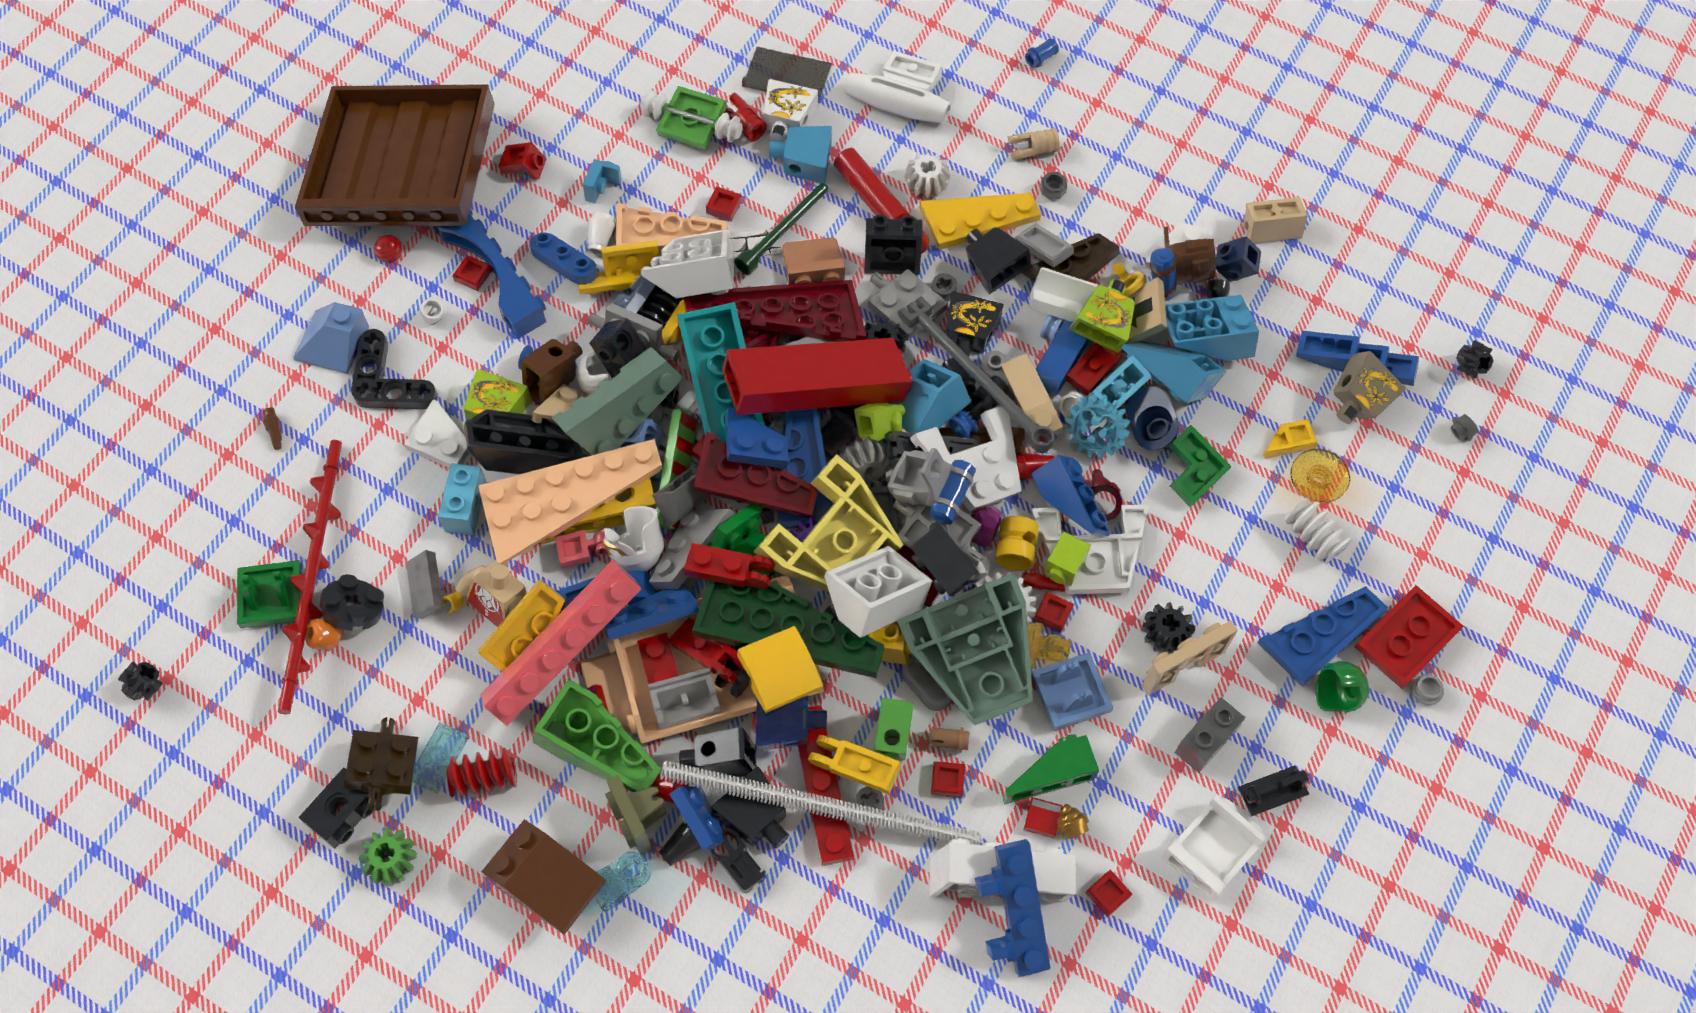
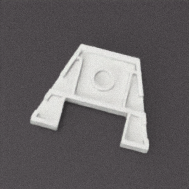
(994, 461)
(1110, 557)

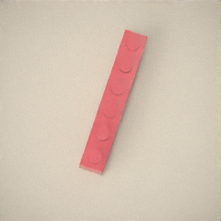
(559, 642)

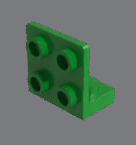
(741, 533)

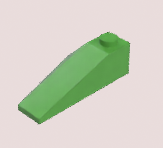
(589, 737)

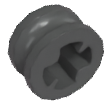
(947, 281)
(866, 792)

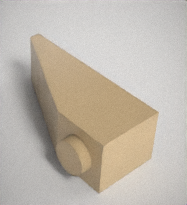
(1031, 393)

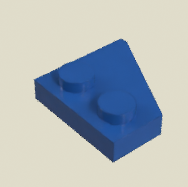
(753, 442)
(698, 815)

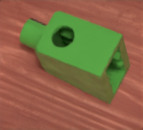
(893, 722)

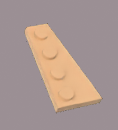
(645, 226)

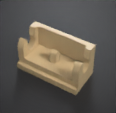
(1275, 220)

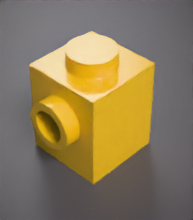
(894, 643)

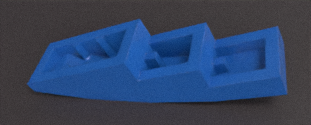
(1336, 350)

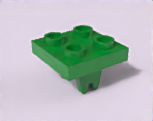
(267, 594)

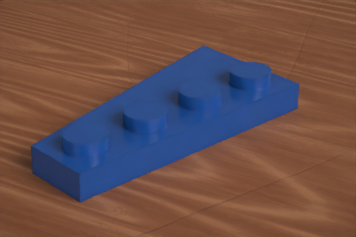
(805, 460)
(1317, 639)

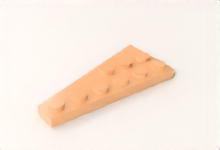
(551, 499)

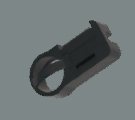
(739, 863)

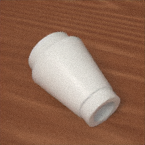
(599, 231)

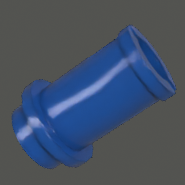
(1036, 56)

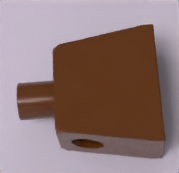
(549, 368)

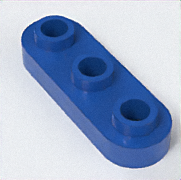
(563, 258)

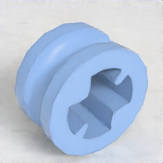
(1051, 327)

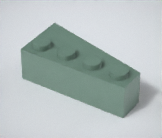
(619, 404)

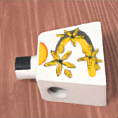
(788, 107)

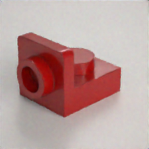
(522, 158)

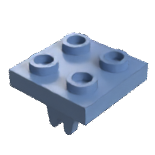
(1071, 691)

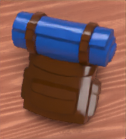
(1183, 263)

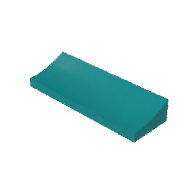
(706, 339)

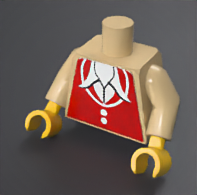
(489, 590)

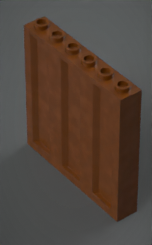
(396, 156)

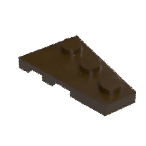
(1088, 258)

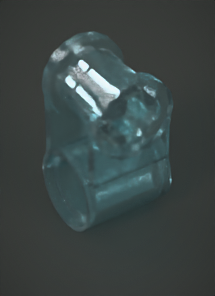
(621, 881)

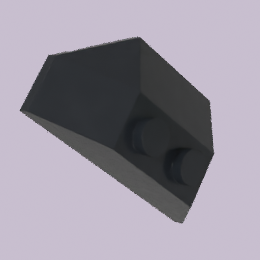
(517, 444)

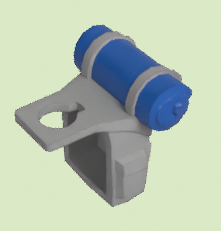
(932, 482)

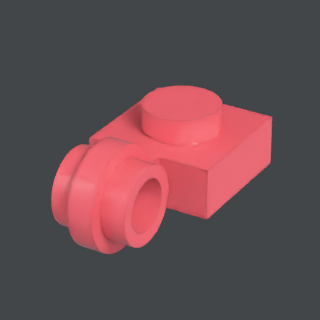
(576, 548)

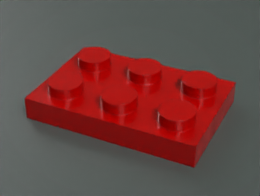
(1409, 636)

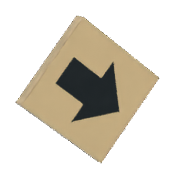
(1148, 312)

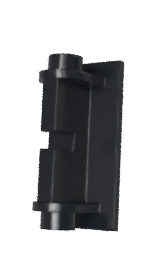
(1274, 790)

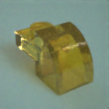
(1047, 647)

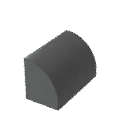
(678, 497)

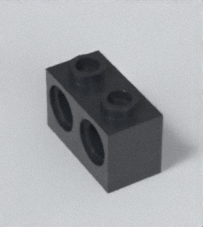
(617, 345)

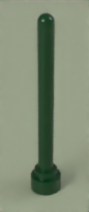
(748, 260)

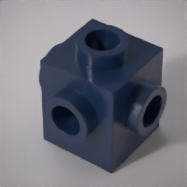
(1238, 259)

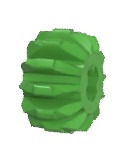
(379, 848)

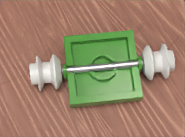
(691, 117)

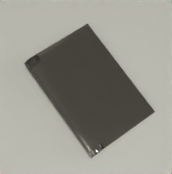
(785, 68)

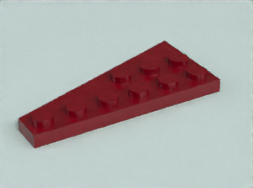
(802, 309)

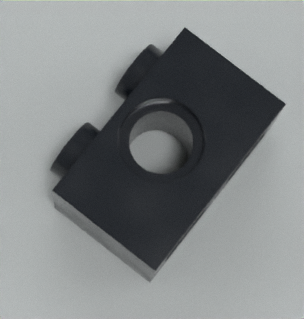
(321, 812)

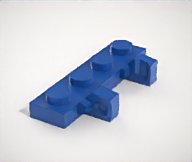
(1016, 883)

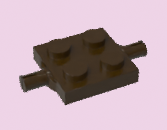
(381, 763)

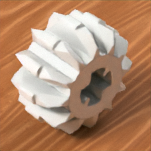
(927, 174)

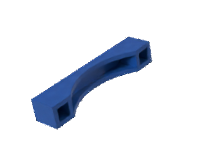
(516, 303)

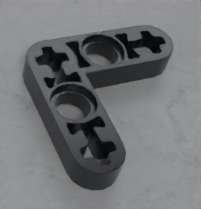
(378, 385)

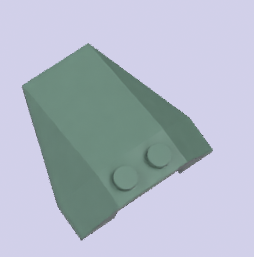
(976, 648)

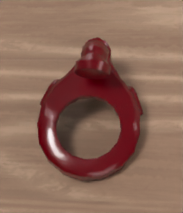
(1100, 483)

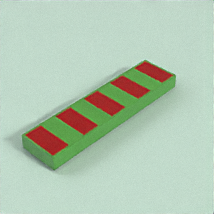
(677, 453)

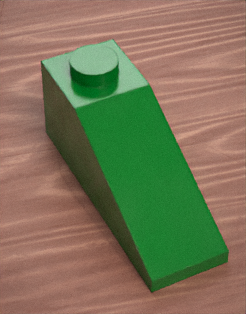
(1061, 767)

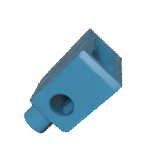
(805, 152)

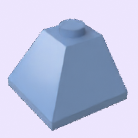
(332, 337)

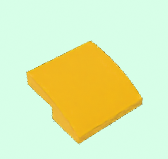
(780, 669)

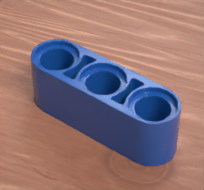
(1060, 358)

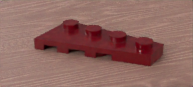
(751, 483)

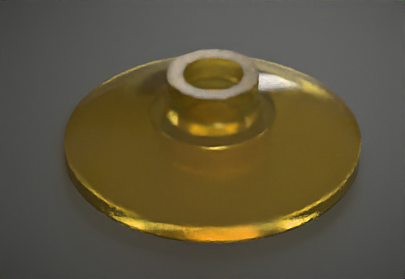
(1326, 467)

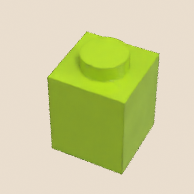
(1066, 559)

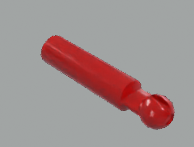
(871, 188)

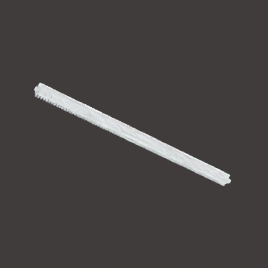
(829, 806)

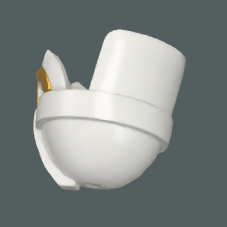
(641, 543)

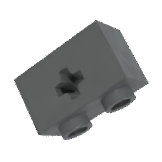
(1209, 735)

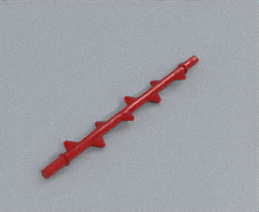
(306, 582)

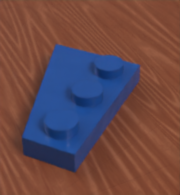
(652, 611)

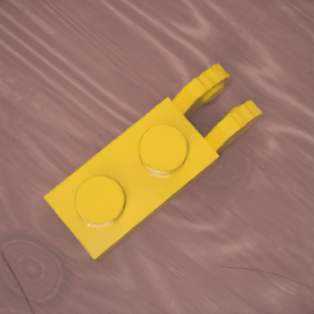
(857, 764)

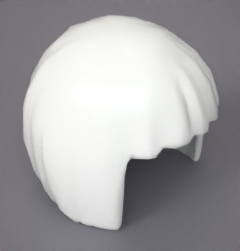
(590, 373)

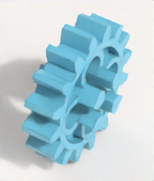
(1081, 422)

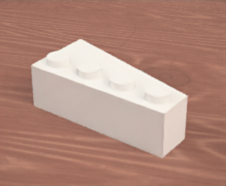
(960, 862)

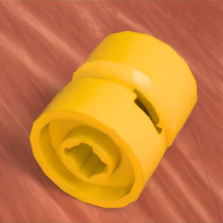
(1017, 543)

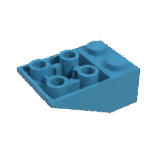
(1214, 327)
(1183, 371)
(932, 399)

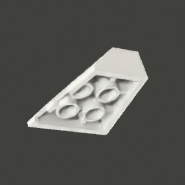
(694, 265)

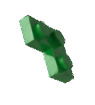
(1203, 465)

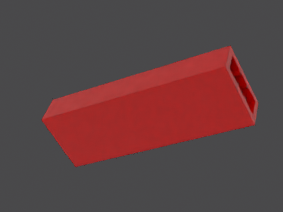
(815, 375)

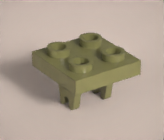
(637, 810)

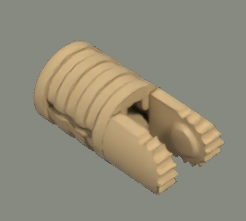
(1038, 143)

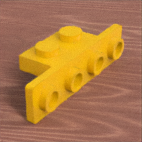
(621, 266)

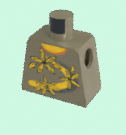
(1365, 388)

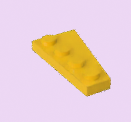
(954, 218)

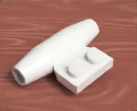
(902, 89)

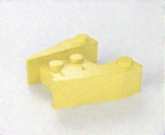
(845, 533)

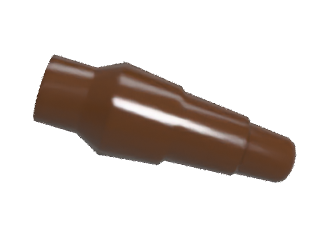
(272, 425)

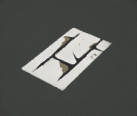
(748, 240)

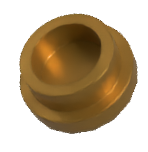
(1072, 822)

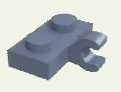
(641, 289)

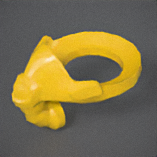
(1132, 281)

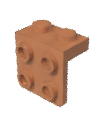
(813, 261)

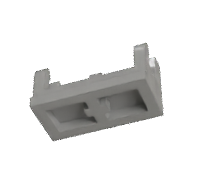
(684, 698)

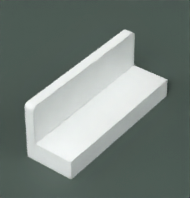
(1059, 294)

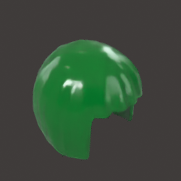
(1341, 687)

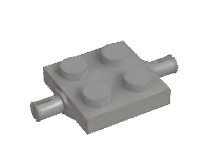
(900, 293)
(648, 330)
(920, 523)

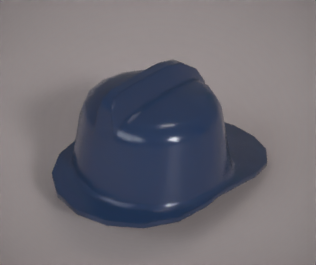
(1152, 418)

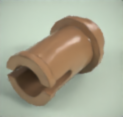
(950, 738)

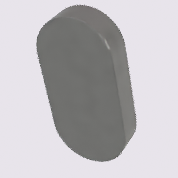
(924, 685)

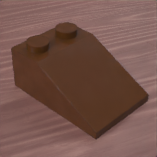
(543, 876)

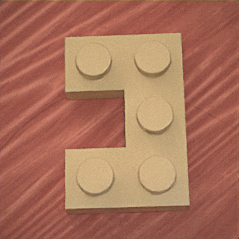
(1202, 650)

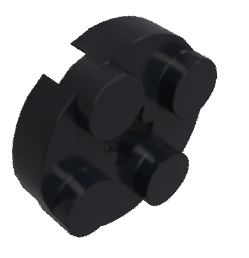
(350, 589)

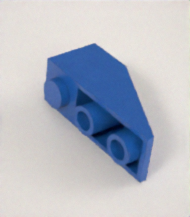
(1065, 489)

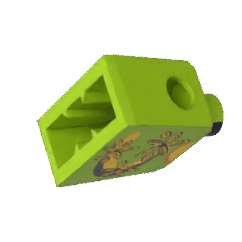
(1106, 316)
(495, 393)

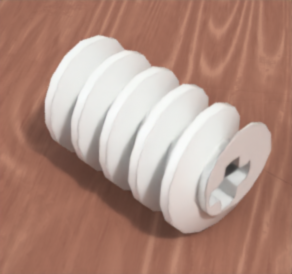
(1316, 530)

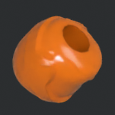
(322, 635)

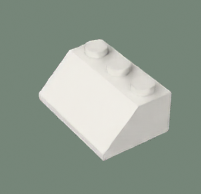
(876, 590)

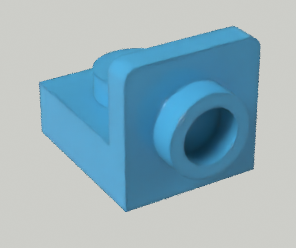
(597, 178)

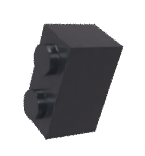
(944, 560)

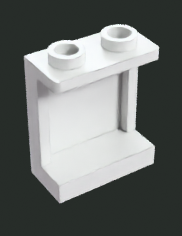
(1214, 847)

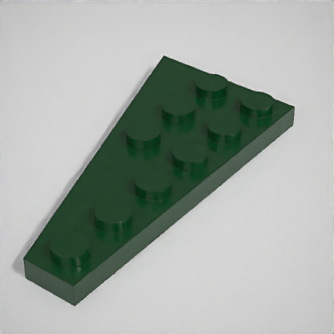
(750, 614)

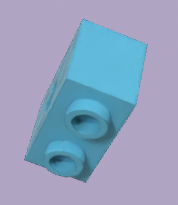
(1122, 382)
(462, 499)

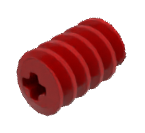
(481, 772)

